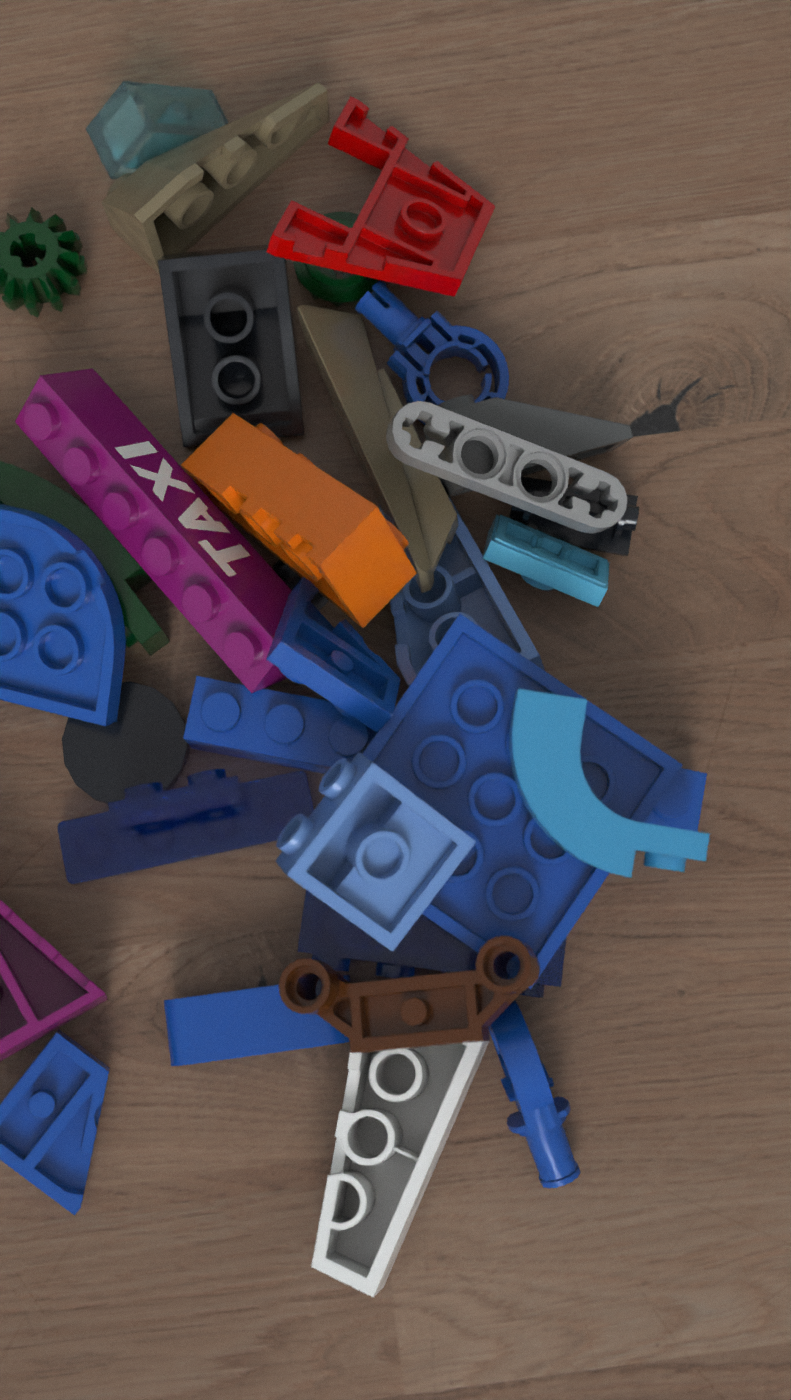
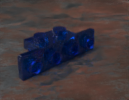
(181, 823)

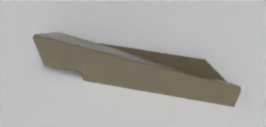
(365, 406)

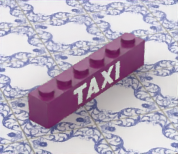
(160, 518)

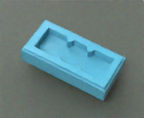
(547, 561)

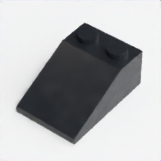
(231, 340)

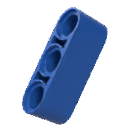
(241, 1026)

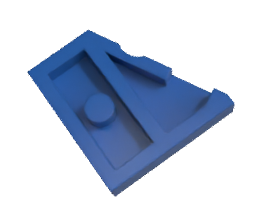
(54, 1119)

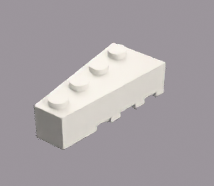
(384, 1154)

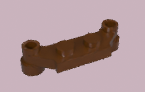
(415, 1008)

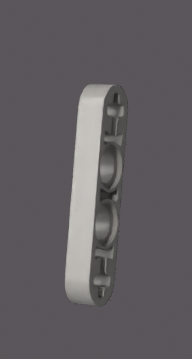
(504, 478)

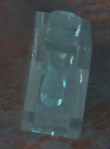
(149, 121)

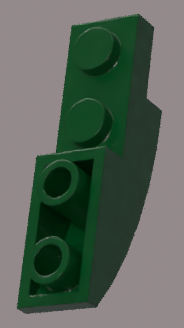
(37, 494)

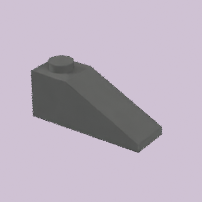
(553, 429)

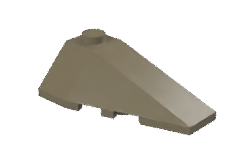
(195, 185)

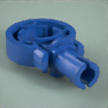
(438, 338)
(538, 1114)

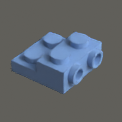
(372, 850)

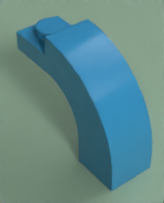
(553, 787)

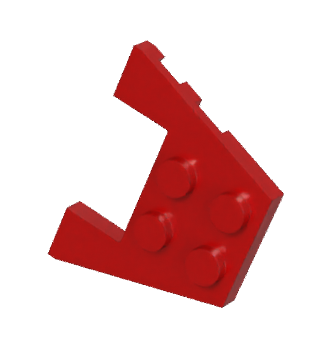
(413, 227)

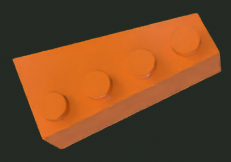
(303, 517)

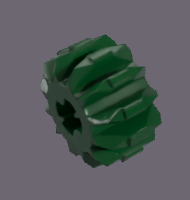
(52, 275)

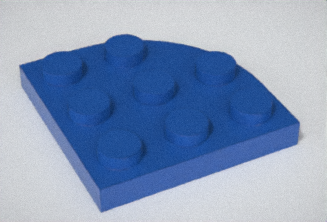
(57, 621)

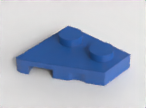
(332, 661)

